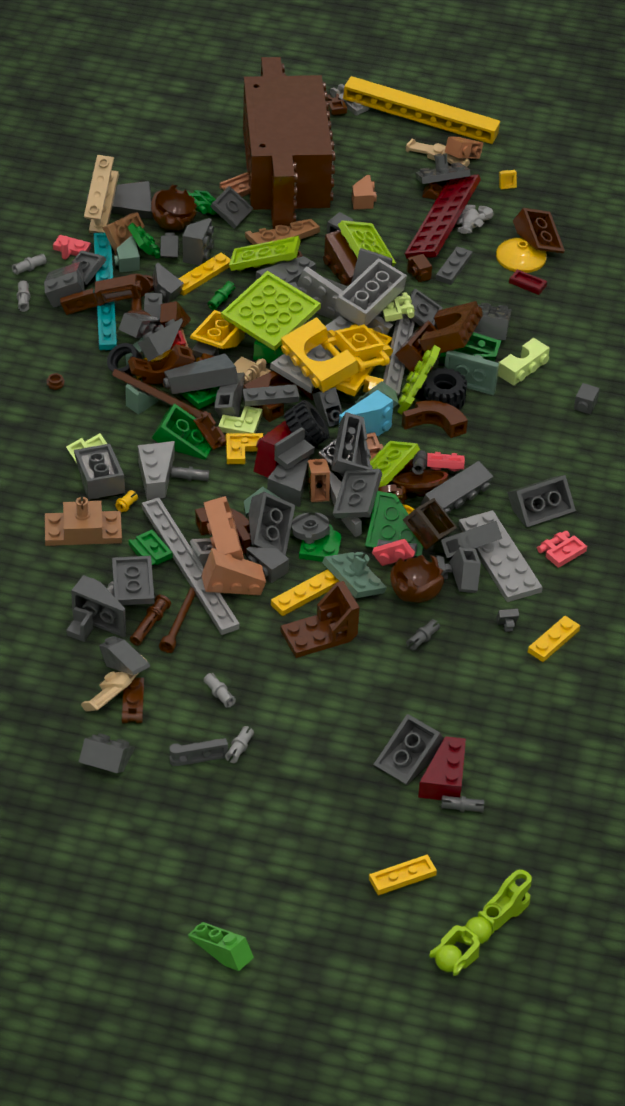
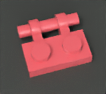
(453, 462)
(564, 552)

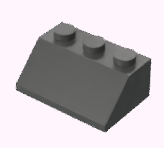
(542, 500)

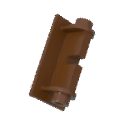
(211, 433)

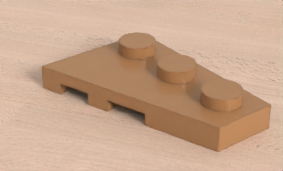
(118, 231)

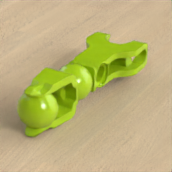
(503, 906)

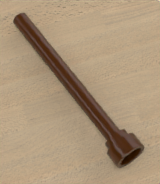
(168, 642)

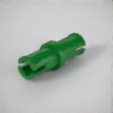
(221, 295)

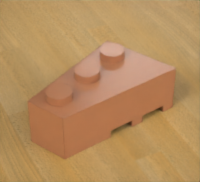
(223, 528)
(230, 575)

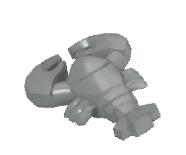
(471, 218)

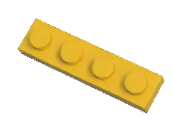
(204, 272)
(304, 592)

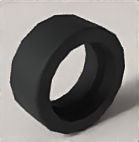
(118, 352)

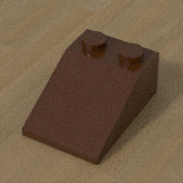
(538, 230)

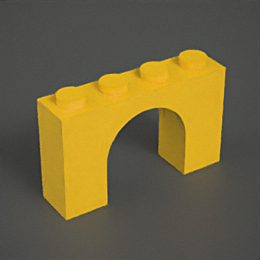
(322, 373)

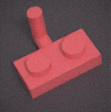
(70, 246)
(392, 552)

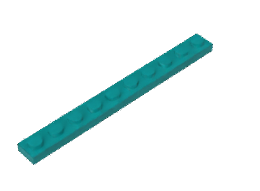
(105, 312)

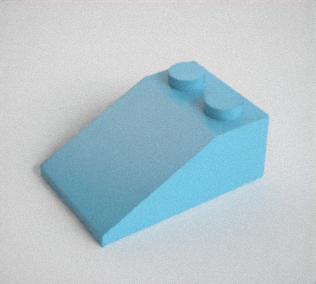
(376, 410)

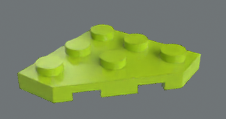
(417, 378)

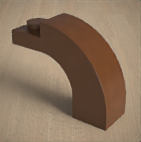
(153, 371)
(436, 413)
(241, 522)

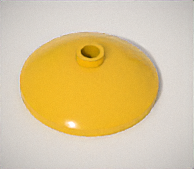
(520, 255)

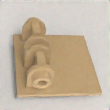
(251, 369)

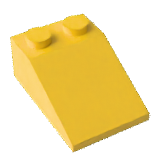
(218, 332)

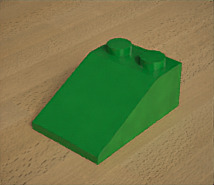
(179, 427)

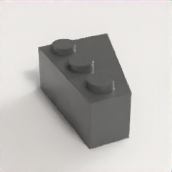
(290, 270)
(351, 445)

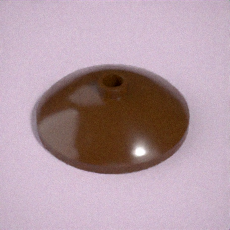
(421, 483)

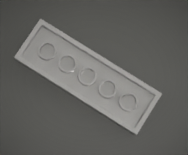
(504, 561)

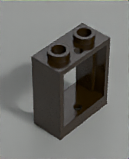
(436, 526)

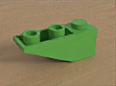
(225, 946)

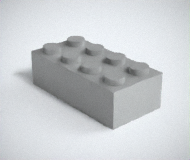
(370, 293)

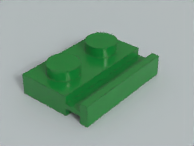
(151, 545)

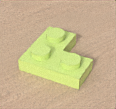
(245, 424)

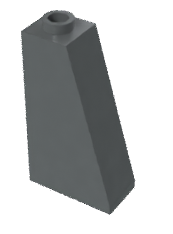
(132, 199)
(201, 375)

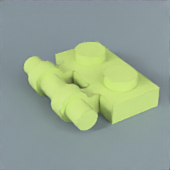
(394, 310)

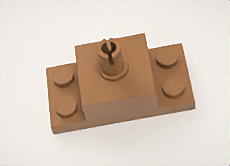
(83, 524)

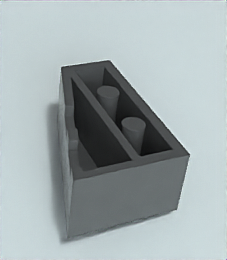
(289, 483)

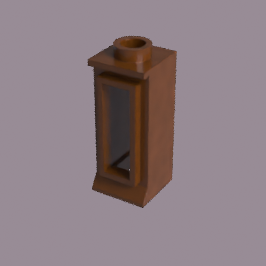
(117, 289)

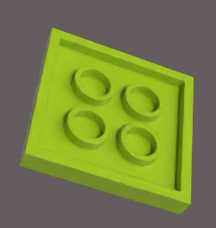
(364, 236)

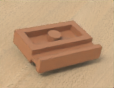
(238, 183)

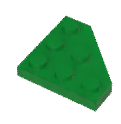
(388, 522)

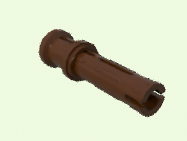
(154, 614)

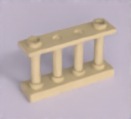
(101, 194)

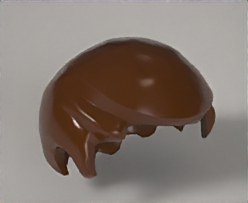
(173, 208)
(417, 579)

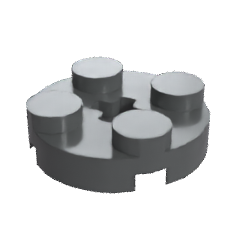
(310, 527)

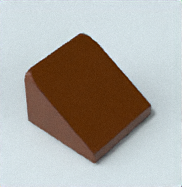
(432, 191)

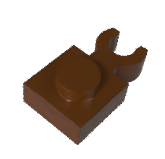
(336, 106)

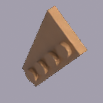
(300, 228)

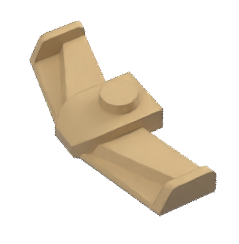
(431, 150)
(111, 686)

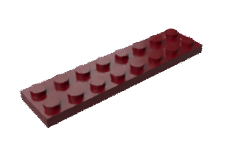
(442, 217)

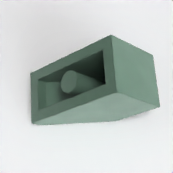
(127, 256)

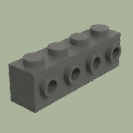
(461, 488)

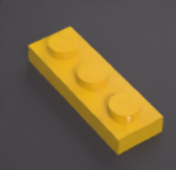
(553, 638)
(402, 874)

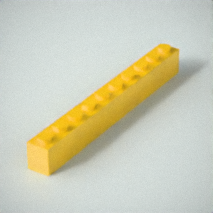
(421, 110)

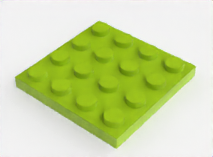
(270, 310)

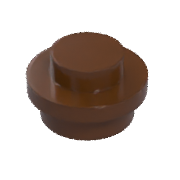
(55, 381)

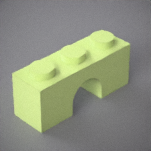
(532, 357)

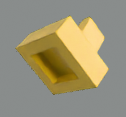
(507, 179)
(370, 382)

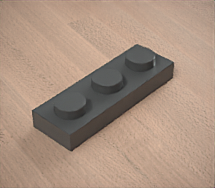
(454, 265)
(270, 395)

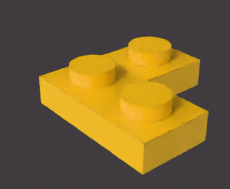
(239, 443)

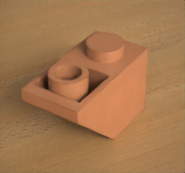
(463, 148)
(363, 194)

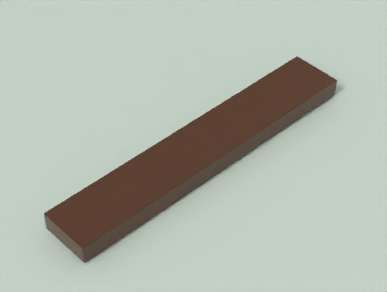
(156, 392)

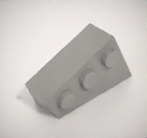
(155, 467)

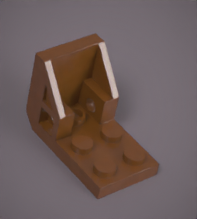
(332, 626)

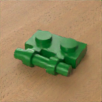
(203, 200)
(144, 240)

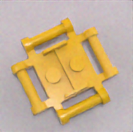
(361, 343)

